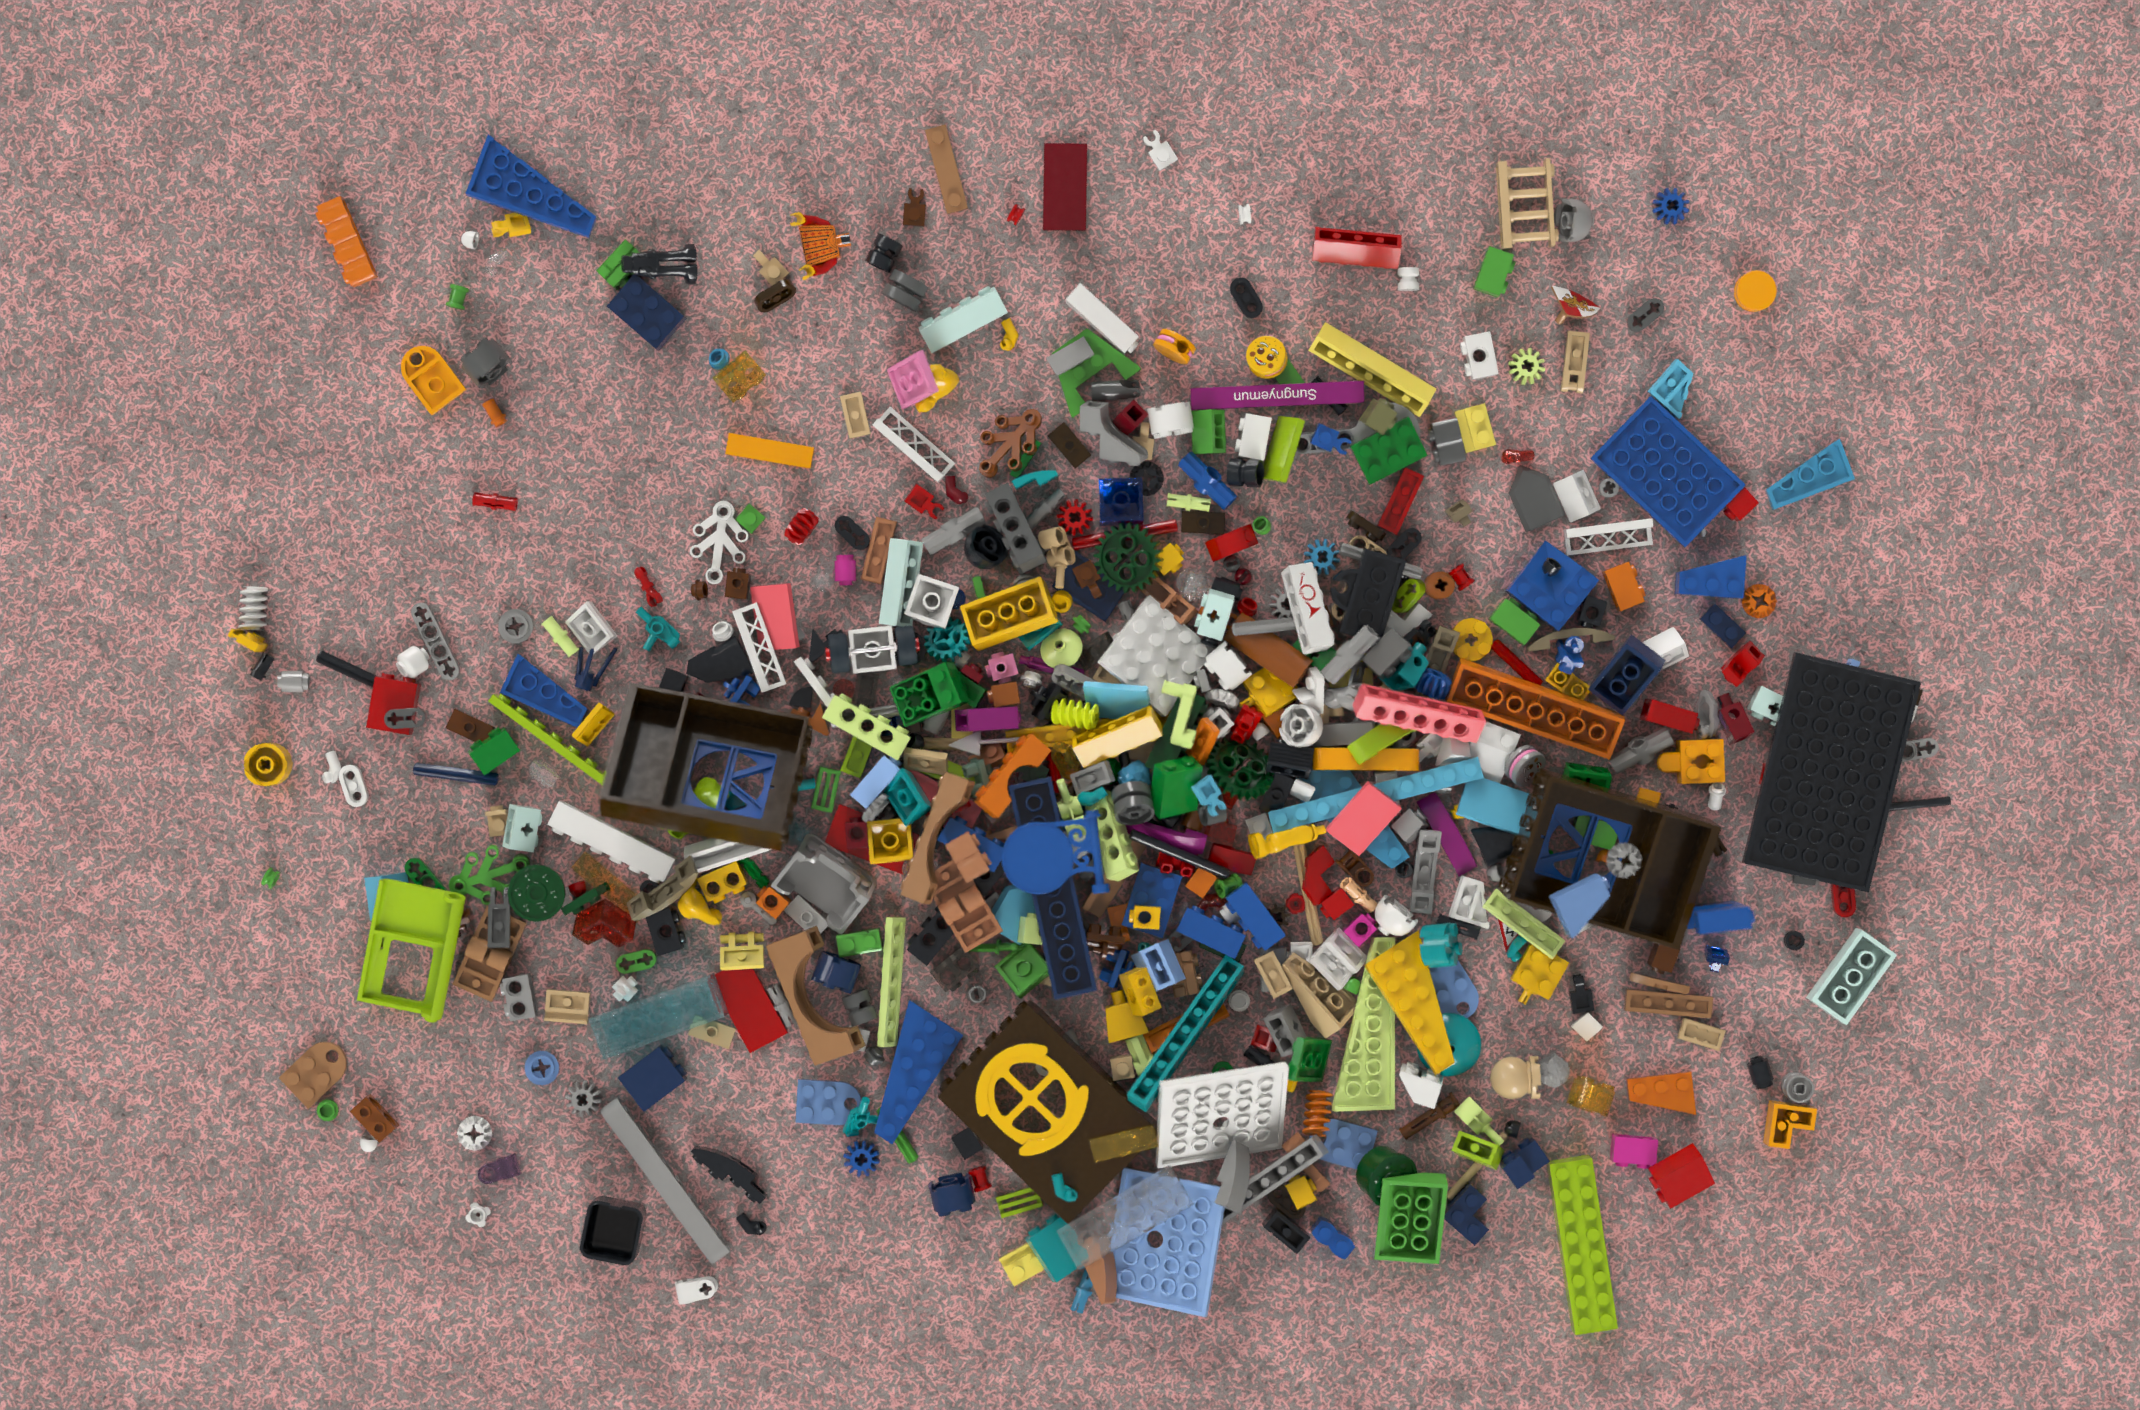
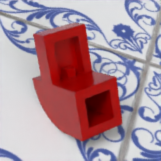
(1231, 542)
(1742, 663)

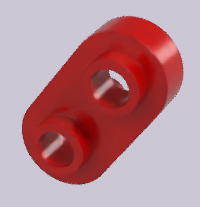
(1843, 895)

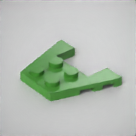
(1103, 356)

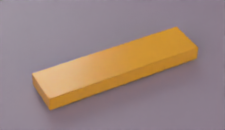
(769, 450)

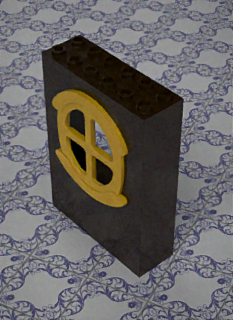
(1093, 1108)

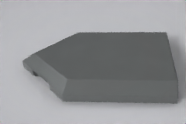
(1534, 498)

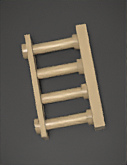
(1508, 216)

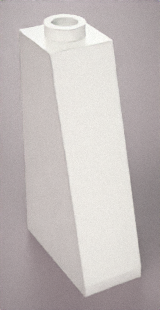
(1102, 319)

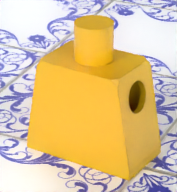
(1120, 1019)

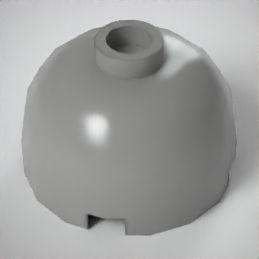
(1575, 216)

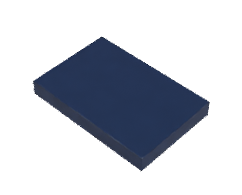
(1101, 606)

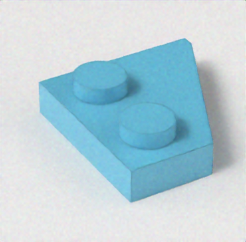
(1672, 387)

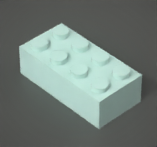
(1851, 976)

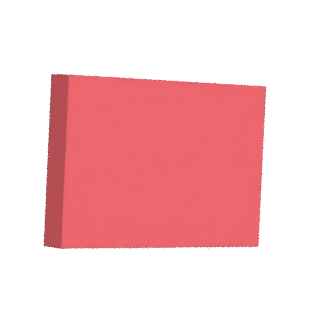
(778, 615)
(1363, 818)

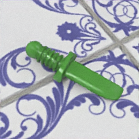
(996, 947)

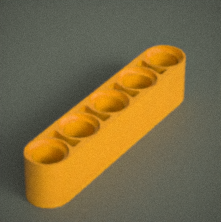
(1385, 760)

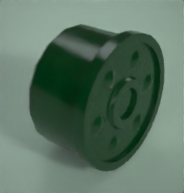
(536, 892)
(1380, 1164)

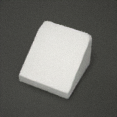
(1302, 790)
(1586, 1026)

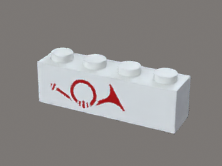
(1308, 608)

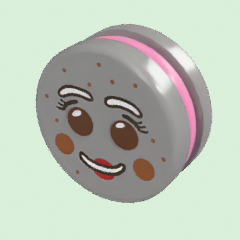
(1524, 764)

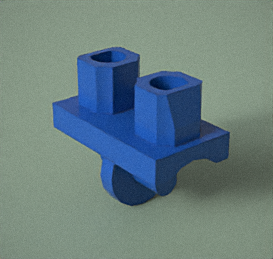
(1569, 654)
(747, 685)
(1111, 976)

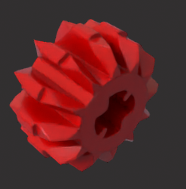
(1073, 510)
(801, 526)

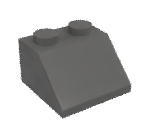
(1387, 654)

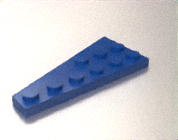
(517, 187)
(919, 1057)

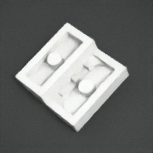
(1338, 959)

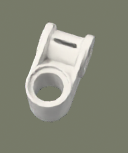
(693, 1290)

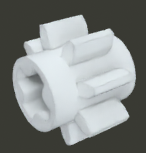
(625, 988)

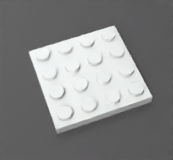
(1155, 650)

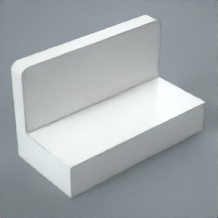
(1576, 496)
(1668, 646)

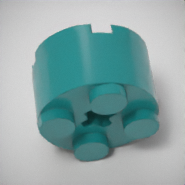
(1440, 945)

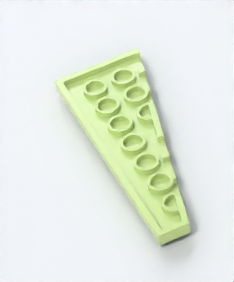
(1369, 1055)

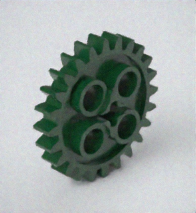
(1140, 572)
(1250, 779)

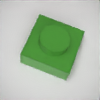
(750, 518)

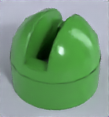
(1261, 525)
(1353, 985)

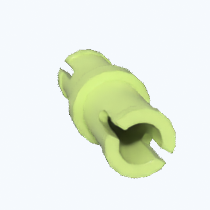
(1188, 502)
(560, 636)

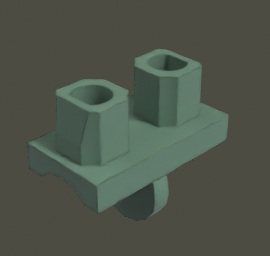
(979, 771)

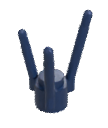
(584, 678)

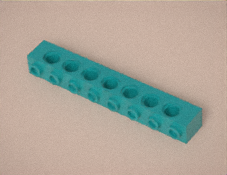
(1186, 1032)

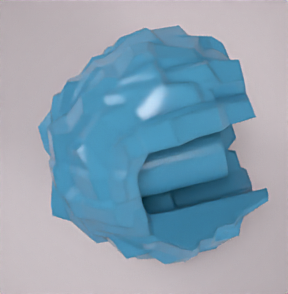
(1134, 772)

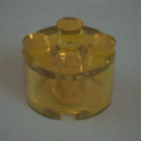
(1591, 1097)

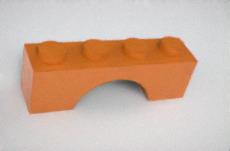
(994, 796)

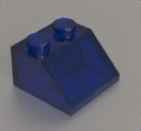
(1120, 501)

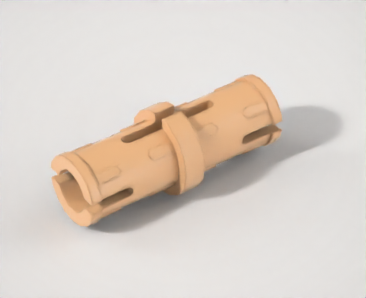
(1358, 894)

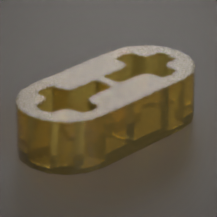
(1068, 759)

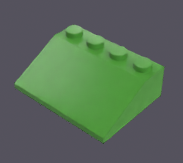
(1411, 1218)

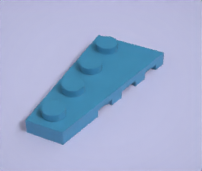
(1815, 475)

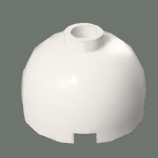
(1301, 725)
(1393, 918)

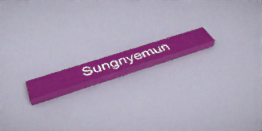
(1277, 395)

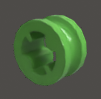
(270, 878)

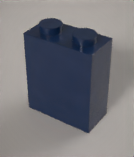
(653, 1077)

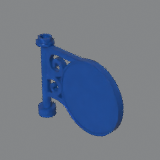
(1042, 858)

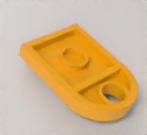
(431, 379)

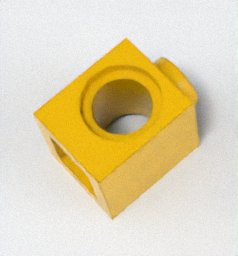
(1155, 917)

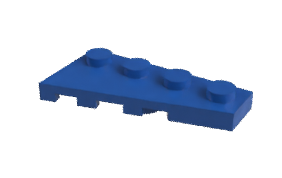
(538, 691)

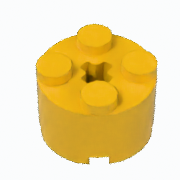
(255, 764)

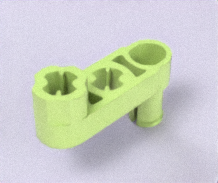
(1181, 734)

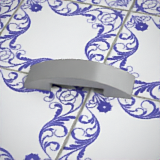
(1424, 871)

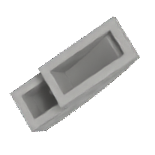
(1234, 1177)

